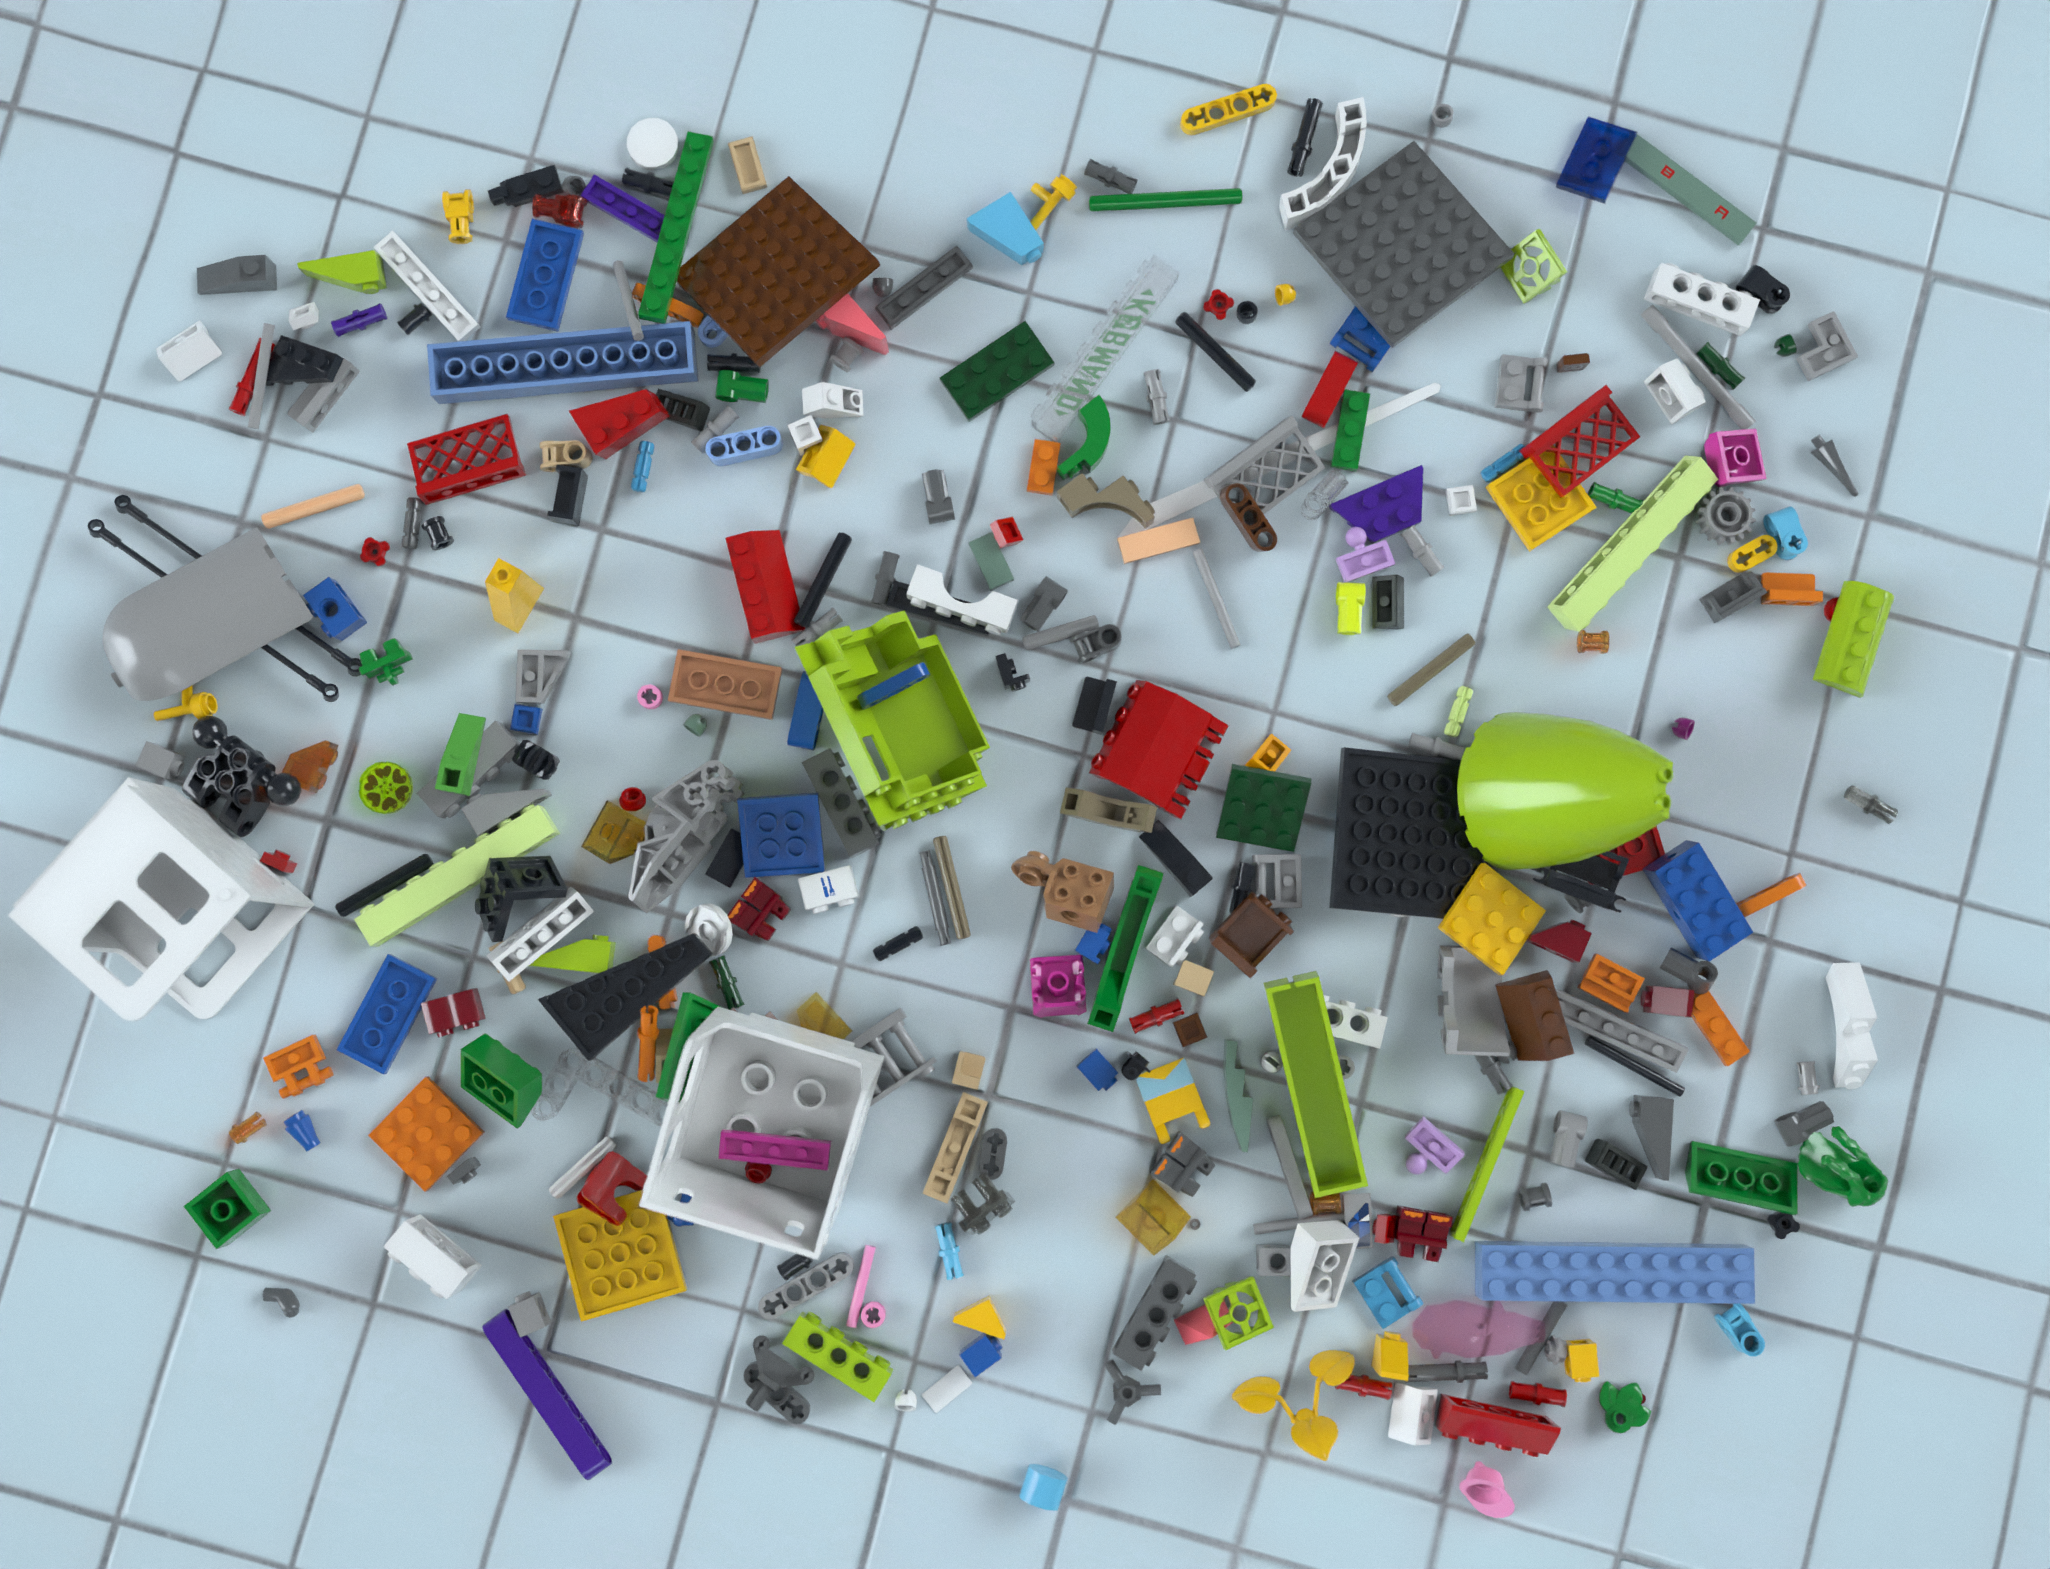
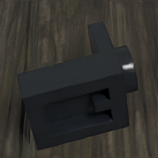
(1007, 669)

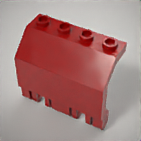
(1157, 746)

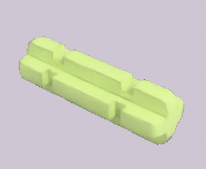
(1458, 711)

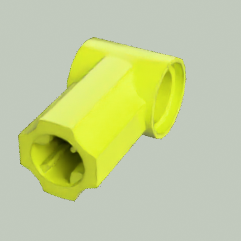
(1350, 600)

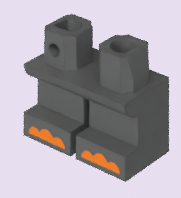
(1179, 1176)

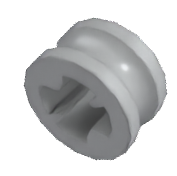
(1350, 1064)

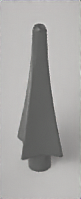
(1828, 455)

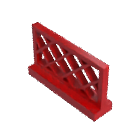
(1565, 426)
(466, 480)

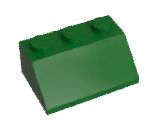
(500, 1079)

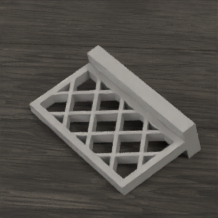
(1257, 451)

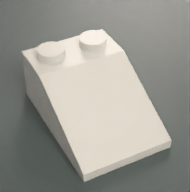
(1320, 1263)

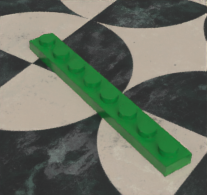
(676, 228)

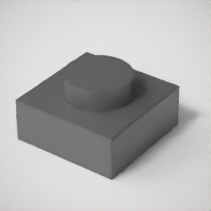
(465, 1171)

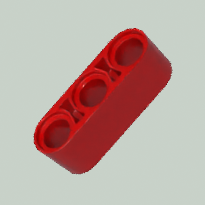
(1329, 389)

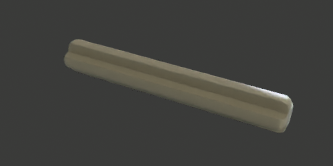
(1431, 669)
(951, 887)

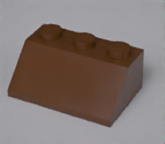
(1535, 1017)

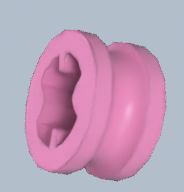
(655, 691)
(864, 1315)

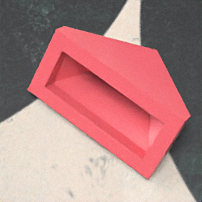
(1197, 1324)

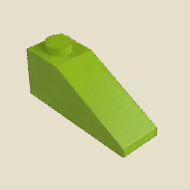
(354, 271)
(583, 955)

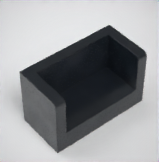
(569, 495)

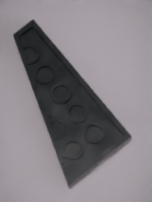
(611, 1001)

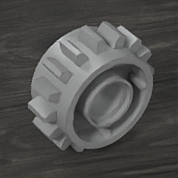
(1738, 510)

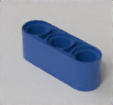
(806, 716)

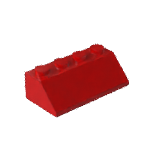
(764, 584)
(1496, 1425)

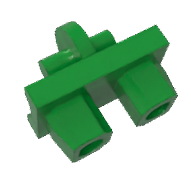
(374, 666)

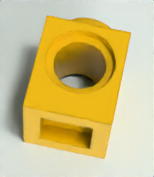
(1581, 1360)

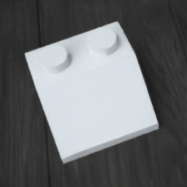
(1675, 390)

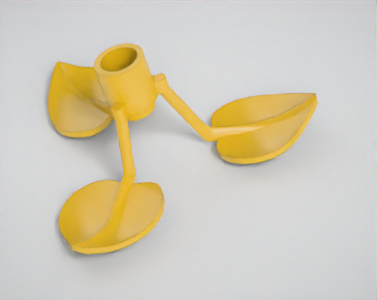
(1310, 1432)

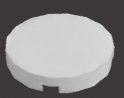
(652, 143)
(711, 926)

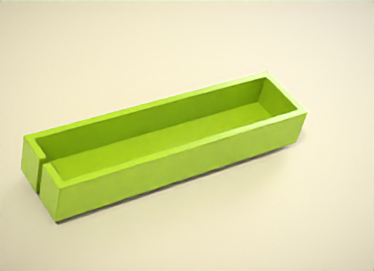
(1315, 1084)

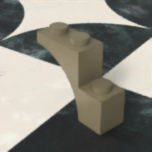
(1121, 495)

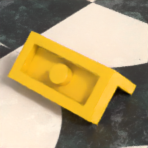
(827, 458)

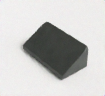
(1388, 602)

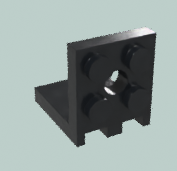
(511, 880)

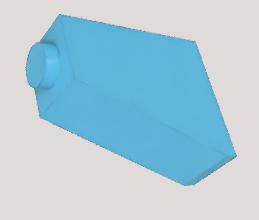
(1007, 230)

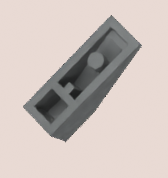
(237, 275)
(1653, 1125)

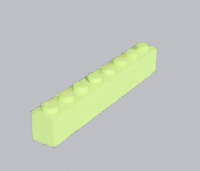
(1632, 543)
(454, 877)

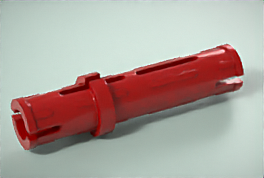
(246, 387)

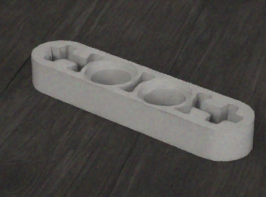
(1289, 1167)
(804, 1282)

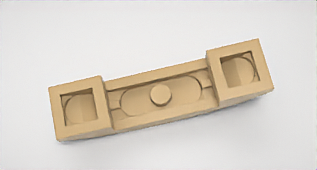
(955, 1147)

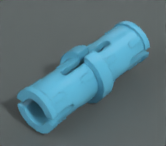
(949, 1250)

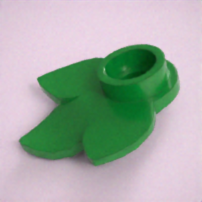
(1624, 1402)

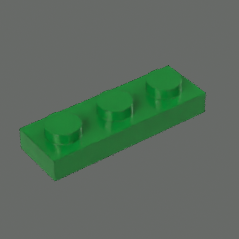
(1350, 430)

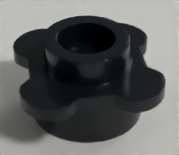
(1781, 1231)

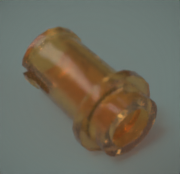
(245, 1129)

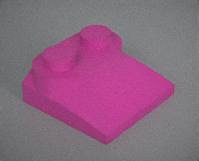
(1735, 457)

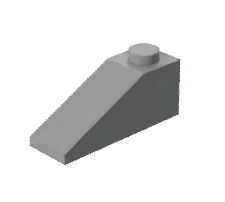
(490, 810)

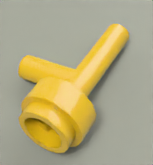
(1062, 188)
(199, 704)

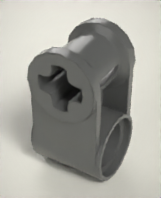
(1094, 643)

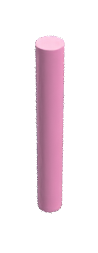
(860, 1287)

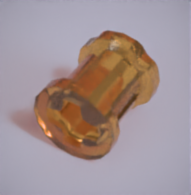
(1593, 641)
(1327, 1203)

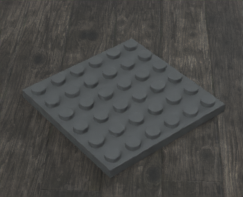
(1403, 244)

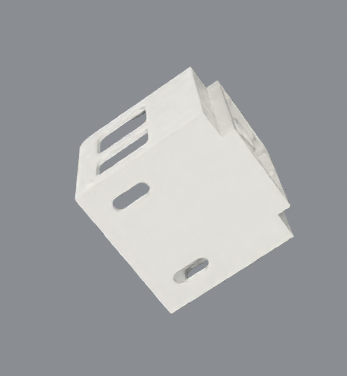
(130, 883)
(767, 1081)

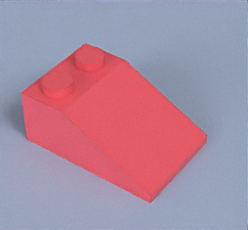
(850, 321)

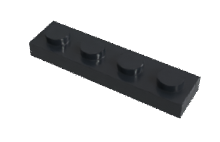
(899, 601)

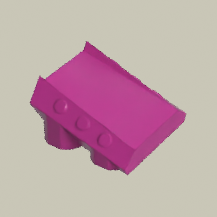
(1058, 985)

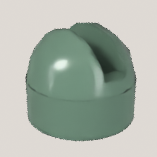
(695, 724)

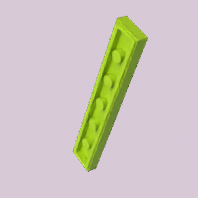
(1486, 1163)

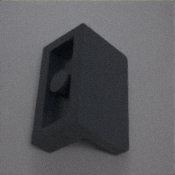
(1094, 705)

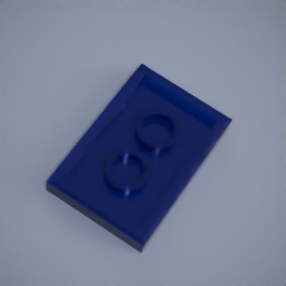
(1596, 160)

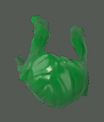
(1838, 1171)

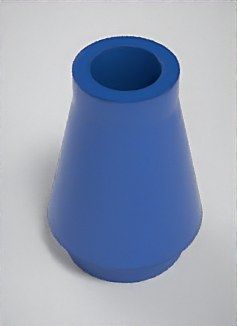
(302, 1130)

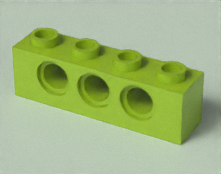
(843, 1370)

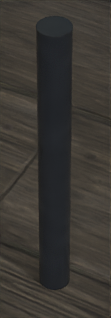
(1634, 1066)

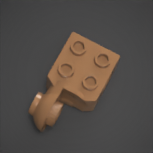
(1073, 890)

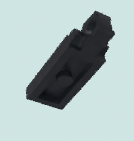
(523, 188)

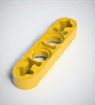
(1227, 107)

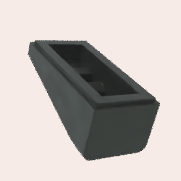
(695, 415)
(1600, 1156)

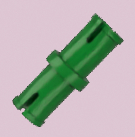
(1614, 498)

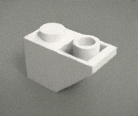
(832, 401)

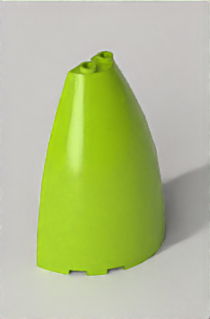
(1557, 789)

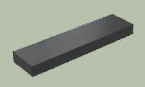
(924, 287)

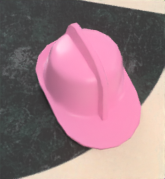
(1487, 1492)

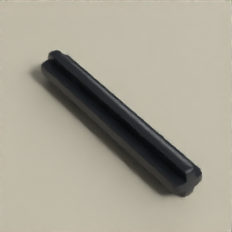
(1215, 351)
(823, 580)
(384, 885)

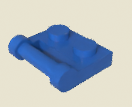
(1362, 331)

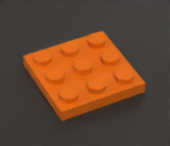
(426, 1133)

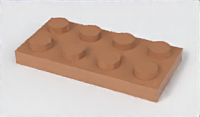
(725, 684)

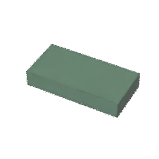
(991, 561)

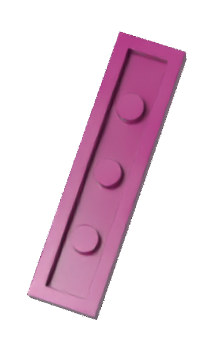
(774, 1149)

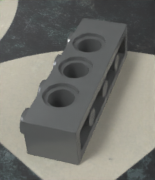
(817, 768)
(1142, 1354)

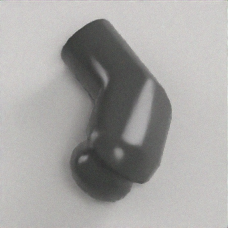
(285, 1299)

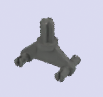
(773, 1374)

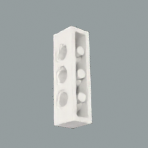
(1688, 303)
(539, 934)
(1372, 1028)

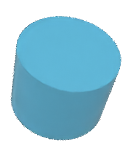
(1043, 1487)

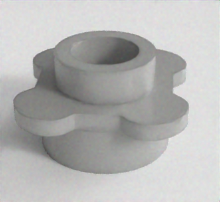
(1555, 1350)

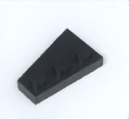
(301, 362)

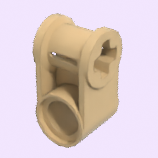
(562, 453)

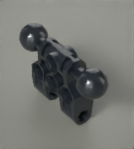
(239, 774)

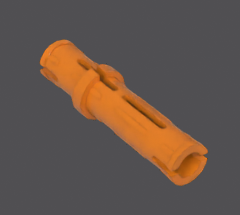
(647, 1034)

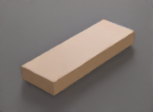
(1158, 540)

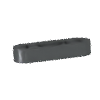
(776, 1404)

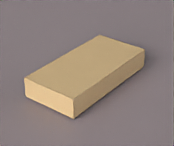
(747, 165)

